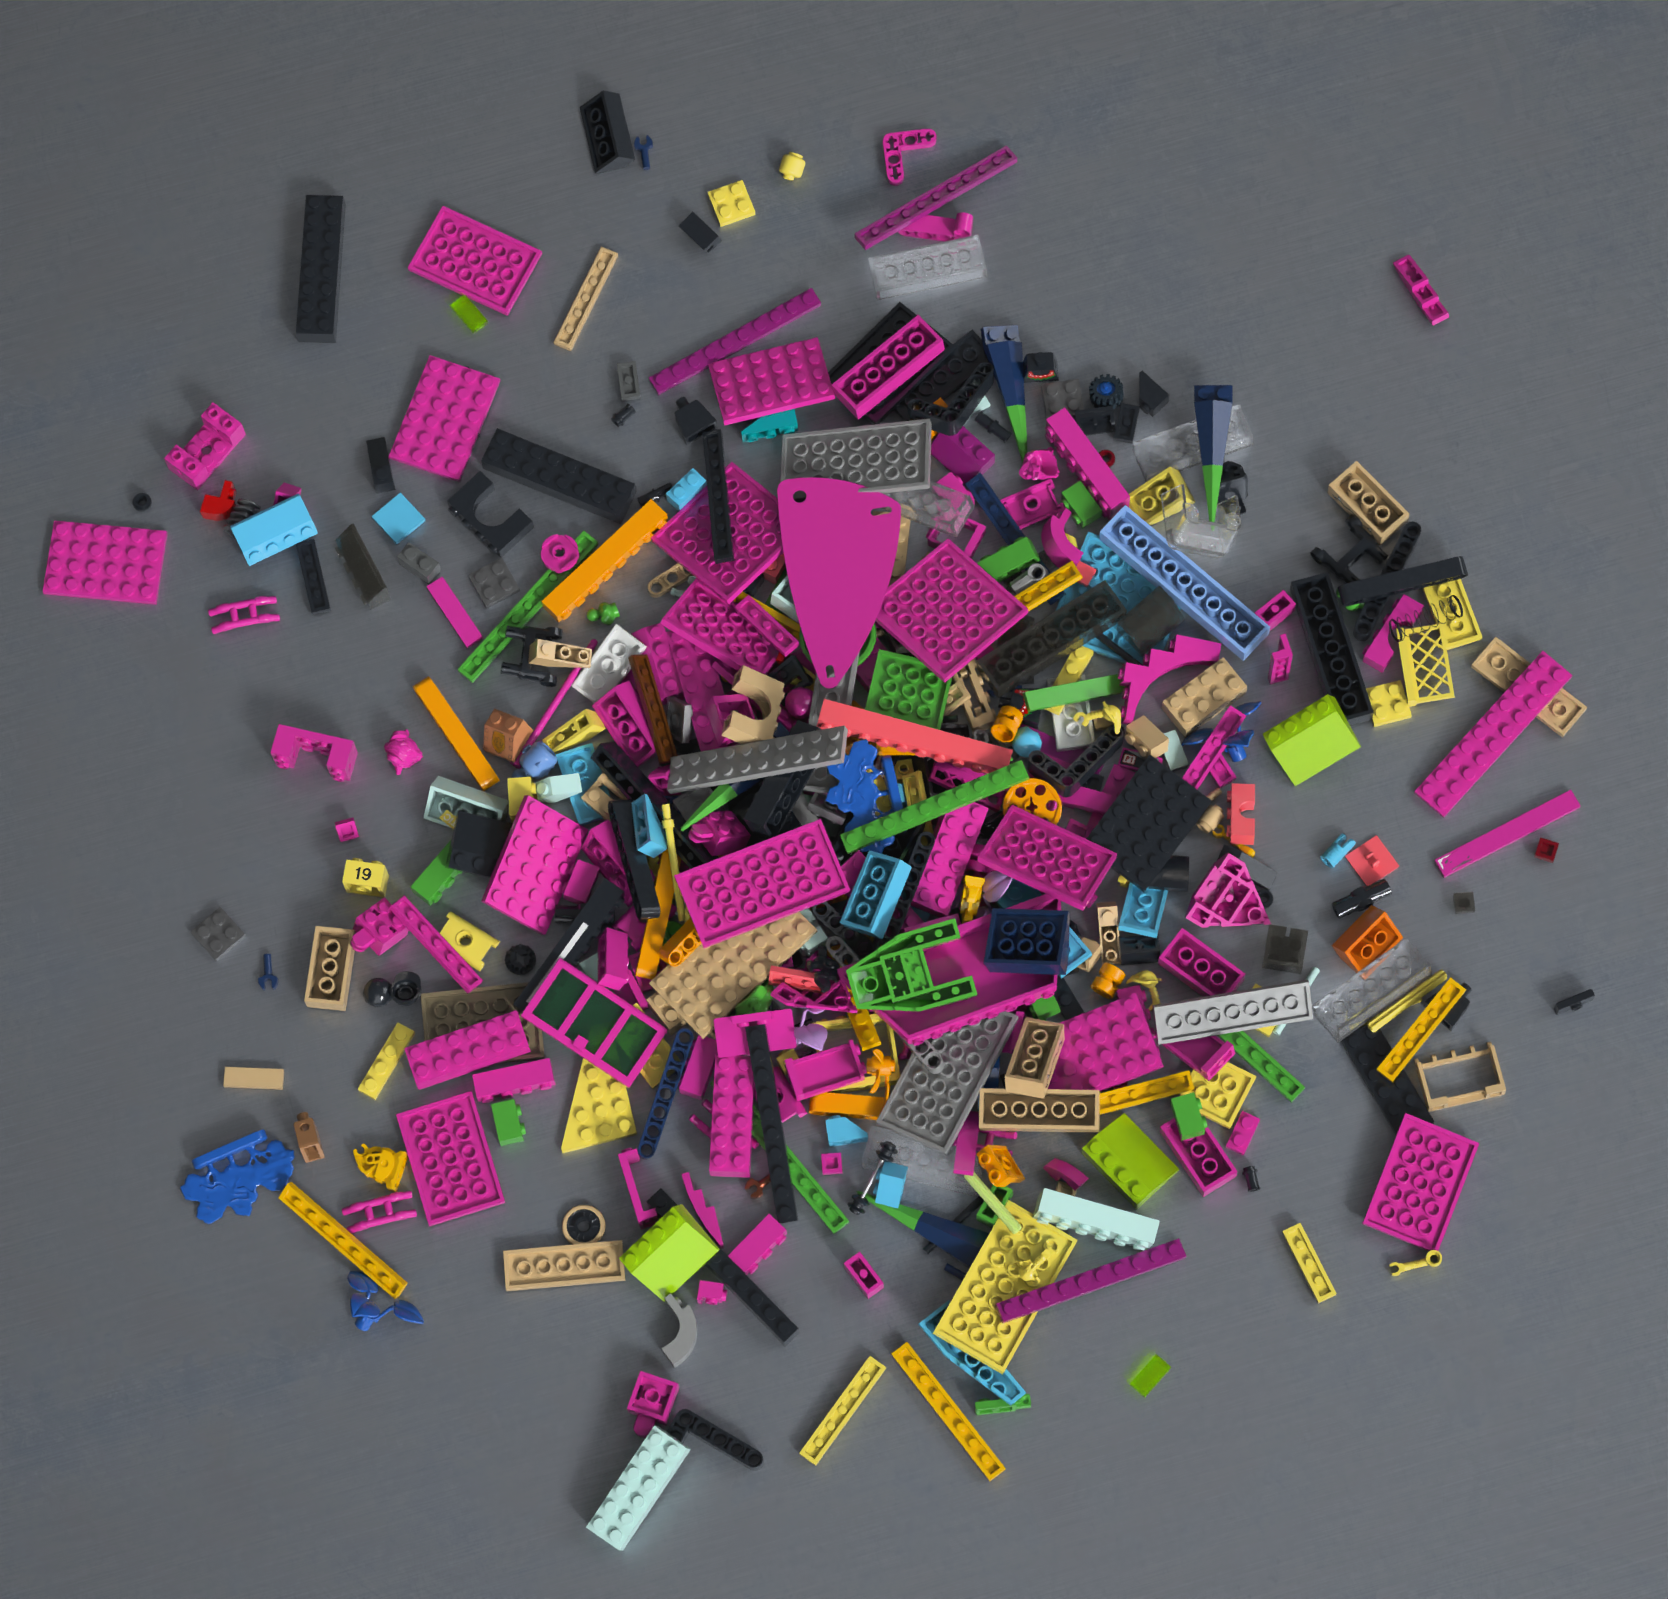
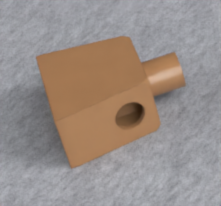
(308, 1138)

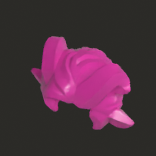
(1039, 465)
(402, 751)

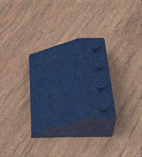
(1028, 941)

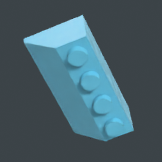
(274, 529)

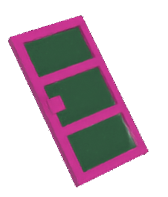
(594, 1022)

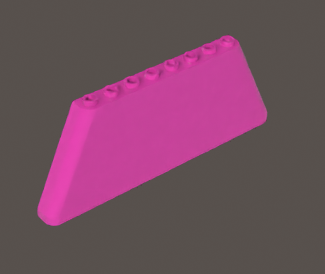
(962, 959)

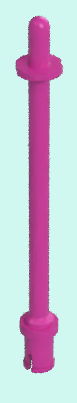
(553, 705)

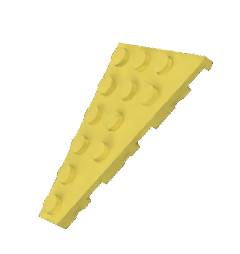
(598, 1111)

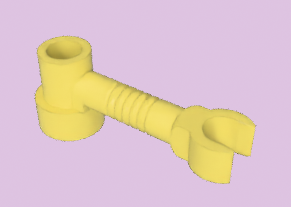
(1418, 1263)

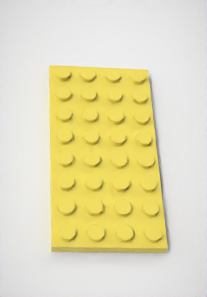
(972, 1318)

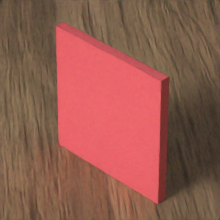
(1372, 861)

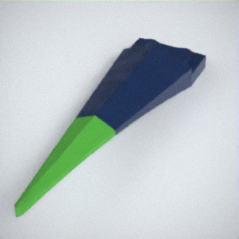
(1005, 354)
(1213, 416)
(727, 792)
(952, 1237)

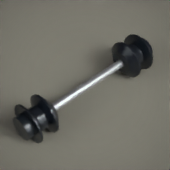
(860, 1201)

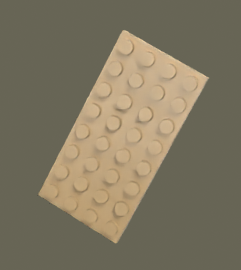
(726, 973)

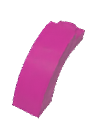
(1056, 543)

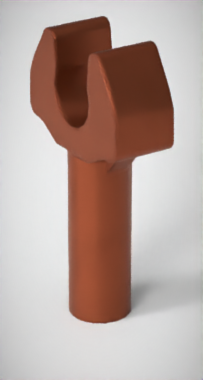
(759, 1184)

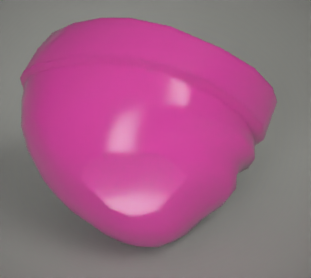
(799, 702)

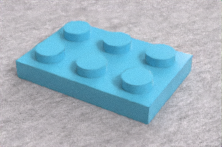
(1143, 911)

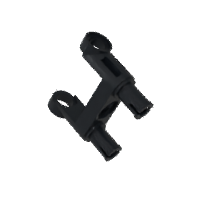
(1366, 545)
(523, 669)

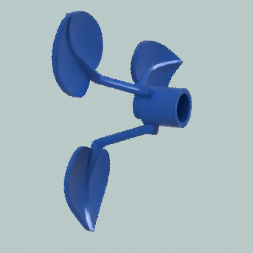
(1235, 742)
(369, 1312)

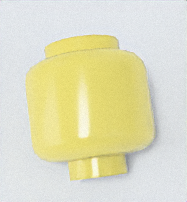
(792, 166)

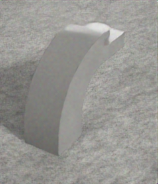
(683, 1344)

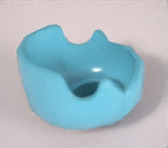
(1026, 741)

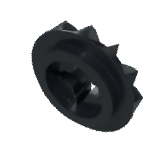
(517, 967)

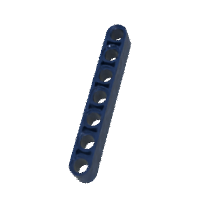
(668, 1084)

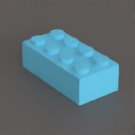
(875, 894)

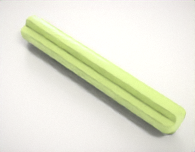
(993, 1203)

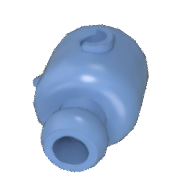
(536, 761)

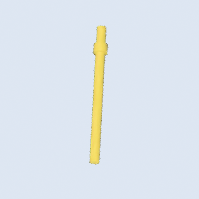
(668, 824)

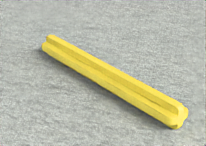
(1407, 1000)

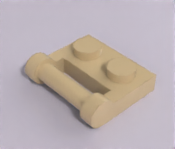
(598, 799)

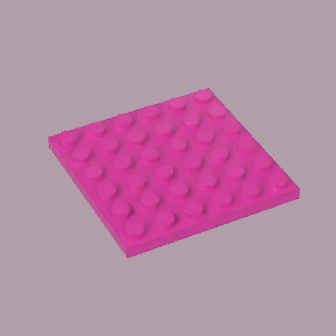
(754, 535)
(948, 610)

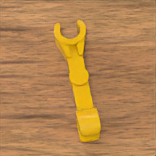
(1247, 850)

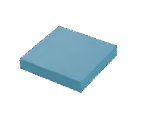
(398, 518)

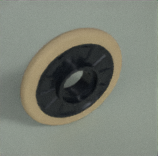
(577, 1215)

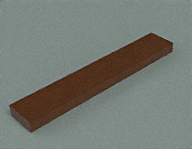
(653, 708)

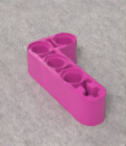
(940, 228)

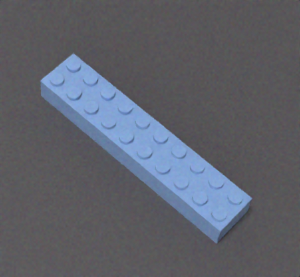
(1184, 582)

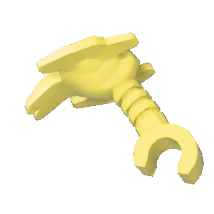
(1109, 712)
(1148, 980)
(1028, 1271)

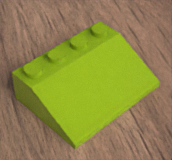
(1312, 739)
(1129, 1160)
(669, 1252)

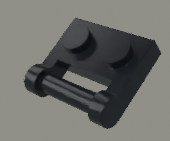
(789, 671)

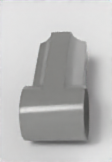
(1028, 578)

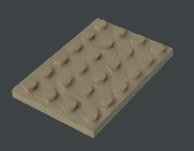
(456, 1009)

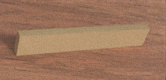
(586, 298)

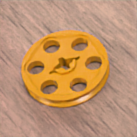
(1040, 801)

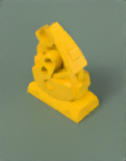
(970, 897)
(384, 1166)

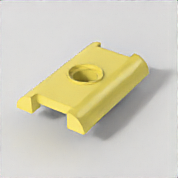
(458, 929)

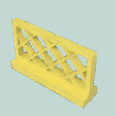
(1408, 665)

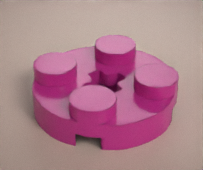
(560, 543)

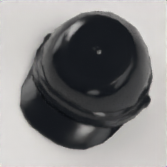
(991, 823)
(405, 988)

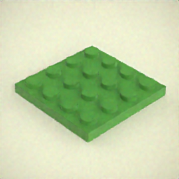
(907, 690)

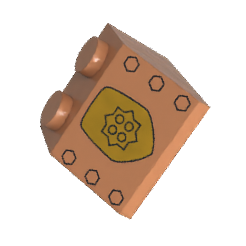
(505, 735)

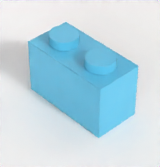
(685, 489)
(890, 1185)

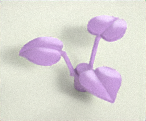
(994, 888)
(812, 1034)

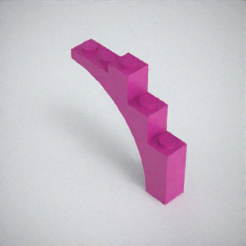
(1183, 652)

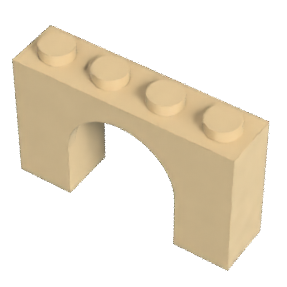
(767, 694)

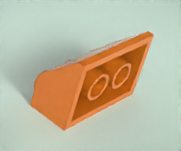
(1367, 939)

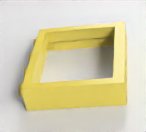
(843, 1022)

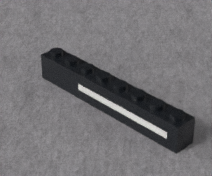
(577, 937)

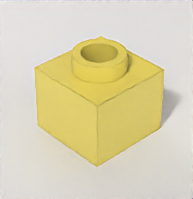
(900, 765)
(785, 1054)

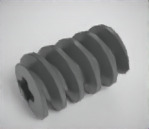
(241, 511)

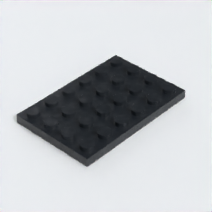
(883, 330)
(1149, 821)

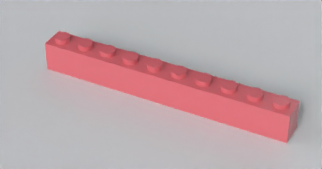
(914, 738)

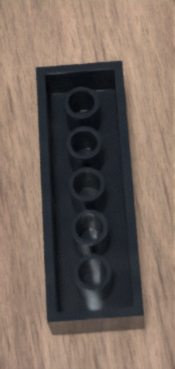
(777, 796)

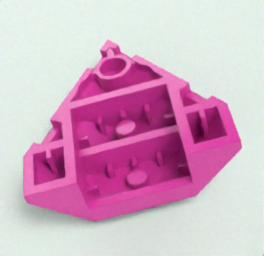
(1226, 897)
(835, 999)

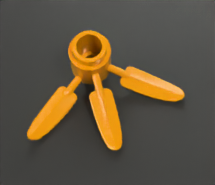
(880, 1066)

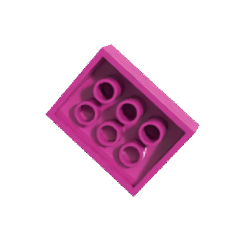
(661, 662)

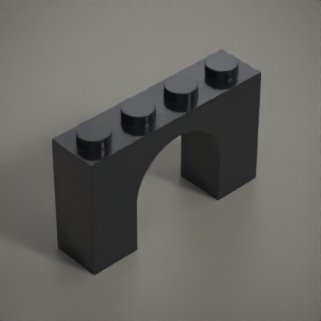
(498, 538)

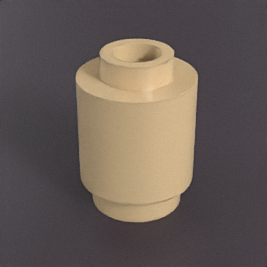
(1210, 818)

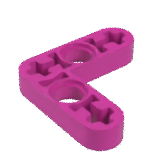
(901, 145)

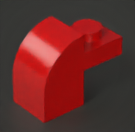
(219, 507)

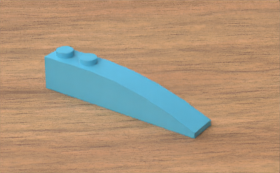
(1002, 1385)

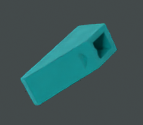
(770, 426)

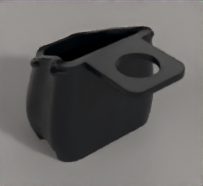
(1233, 482)

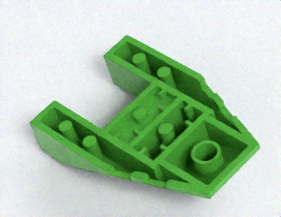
(899, 976)

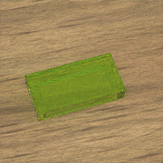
(469, 314)
(1150, 1376)

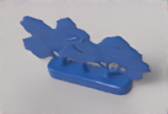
(859, 793)
(237, 1183)

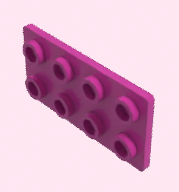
(732, 1036)

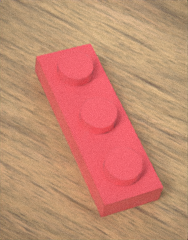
(794, 978)

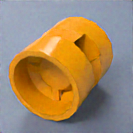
(1006, 724)
(1109, 978)

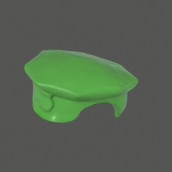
(756, 1002)

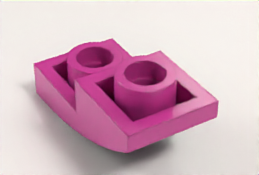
(1062, 1170)

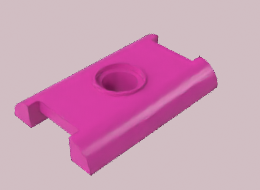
(1040, 494)
(633, 927)
(788, 1103)

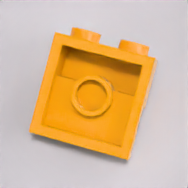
(999, 1165)

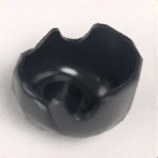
(377, 992)

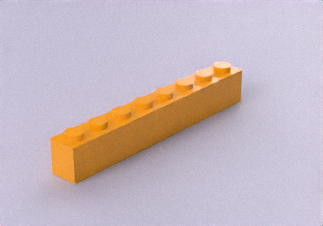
(605, 561)

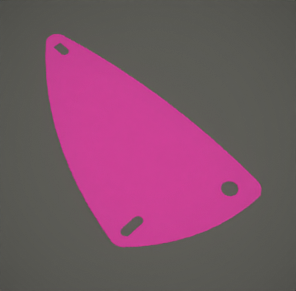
(836, 565)

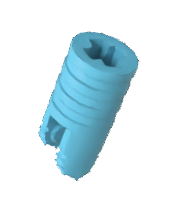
(1336, 852)

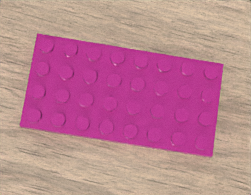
(762, 883)

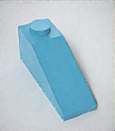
(648, 828)

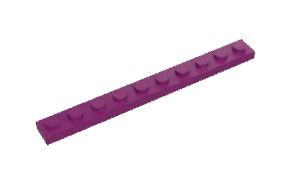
(935, 197)
(735, 341)
(1090, 1281)

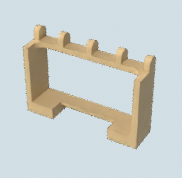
(1444, 1102)

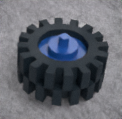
(1106, 391)

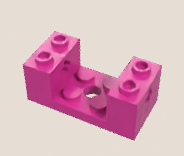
(220, 433)
(341, 751)

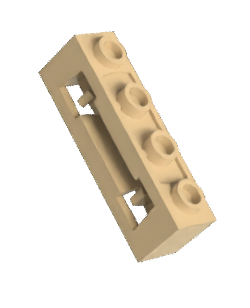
(983, 720)

